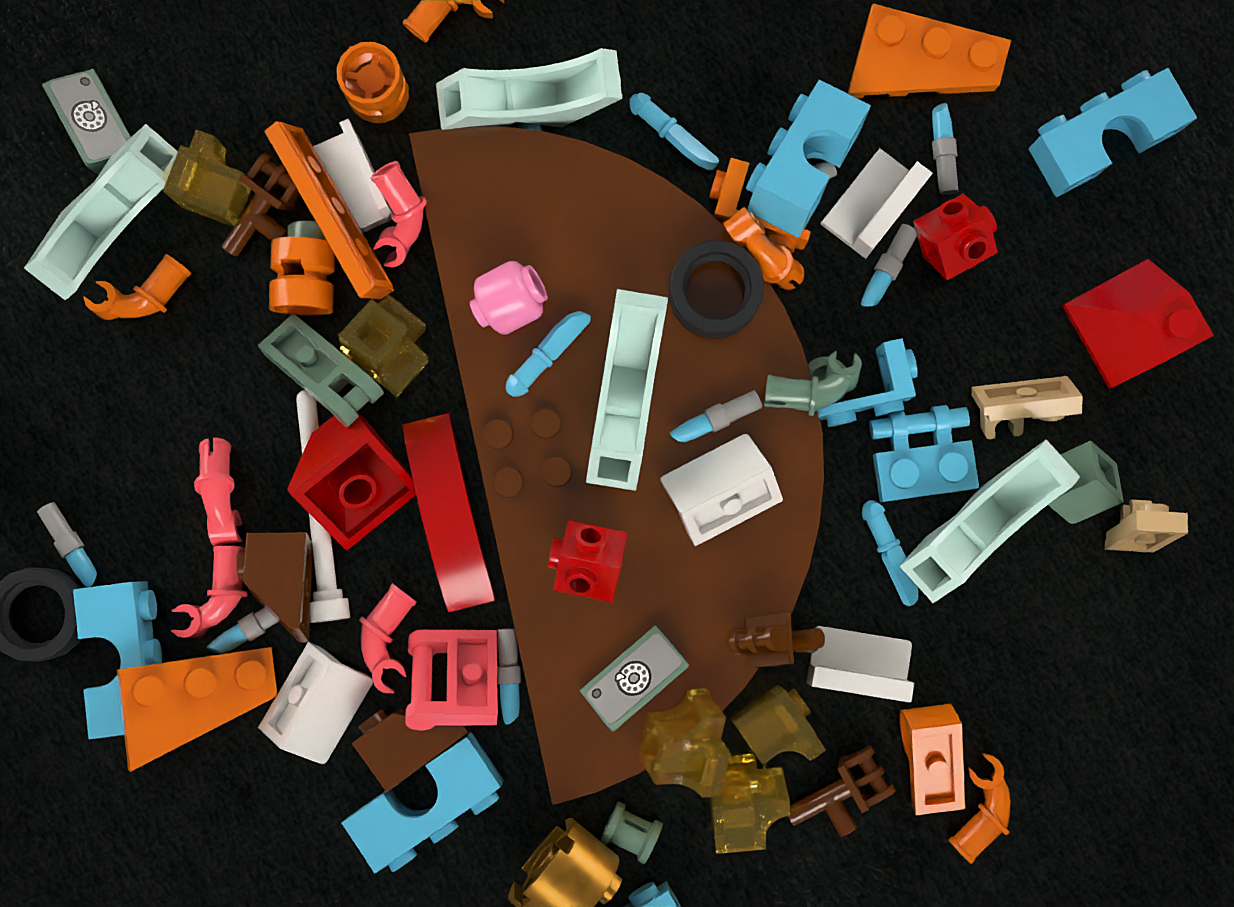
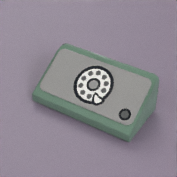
(88, 116)
(634, 678)

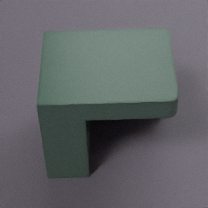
(1096, 488)

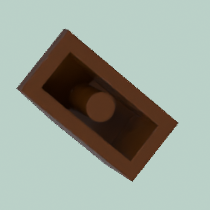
(280, 576)
(396, 750)

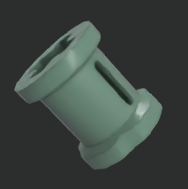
(631, 832)

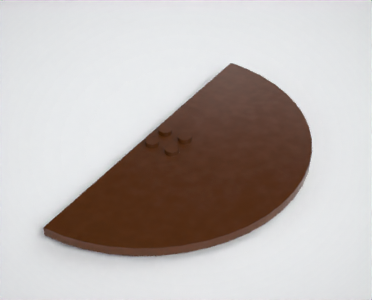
(590, 229)

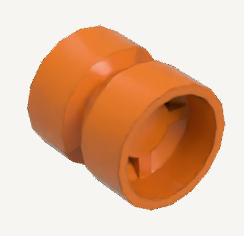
(372, 71)
(302, 276)

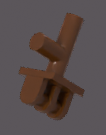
(267, 194)
(771, 641)
(832, 796)

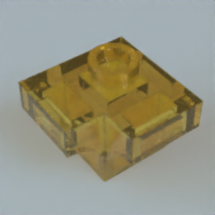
(204, 182)
(383, 343)
(778, 725)
(687, 745)
(747, 805)

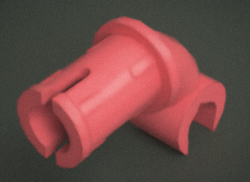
(406, 210)
(215, 488)
(224, 594)
(377, 631)

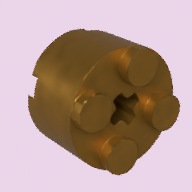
(568, 871)

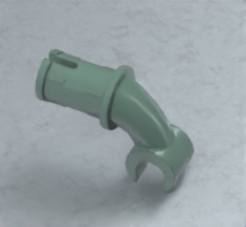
(813, 394)

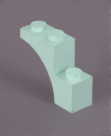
(534, 95)
(102, 212)
(626, 389)
(987, 520)

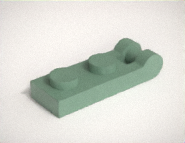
(320, 369)

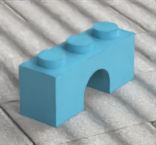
(1145, 111)
(789, 185)
(125, 618)
(389, 830)

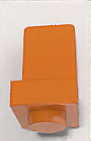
(727, 190)

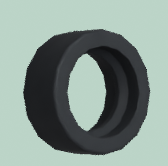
(719, 252)
(10, 640)

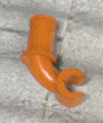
(430, 14)
(773, 259)
(145, 300)
(991, 818)

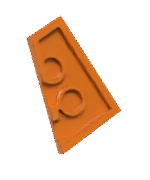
(920, 54)
(189, 697)

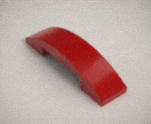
(447, 513)

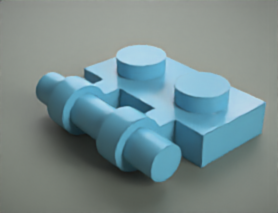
(927, 469)

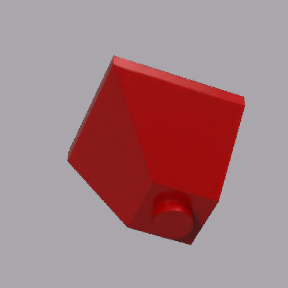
(1136, 322)
(350, 480)

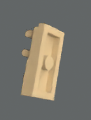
(1013, 401)
(1146, 527)

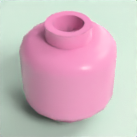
(508, 297)

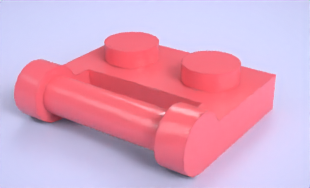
(469, 678)

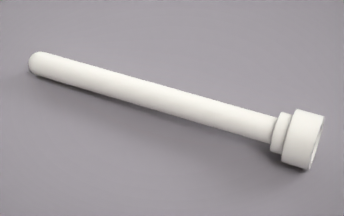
(328, 600)

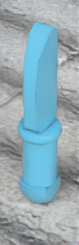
(674, 133)
(549, 349)
(891, 551)

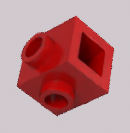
(956, 236)
(588, 560)

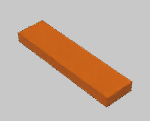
(329, 211)

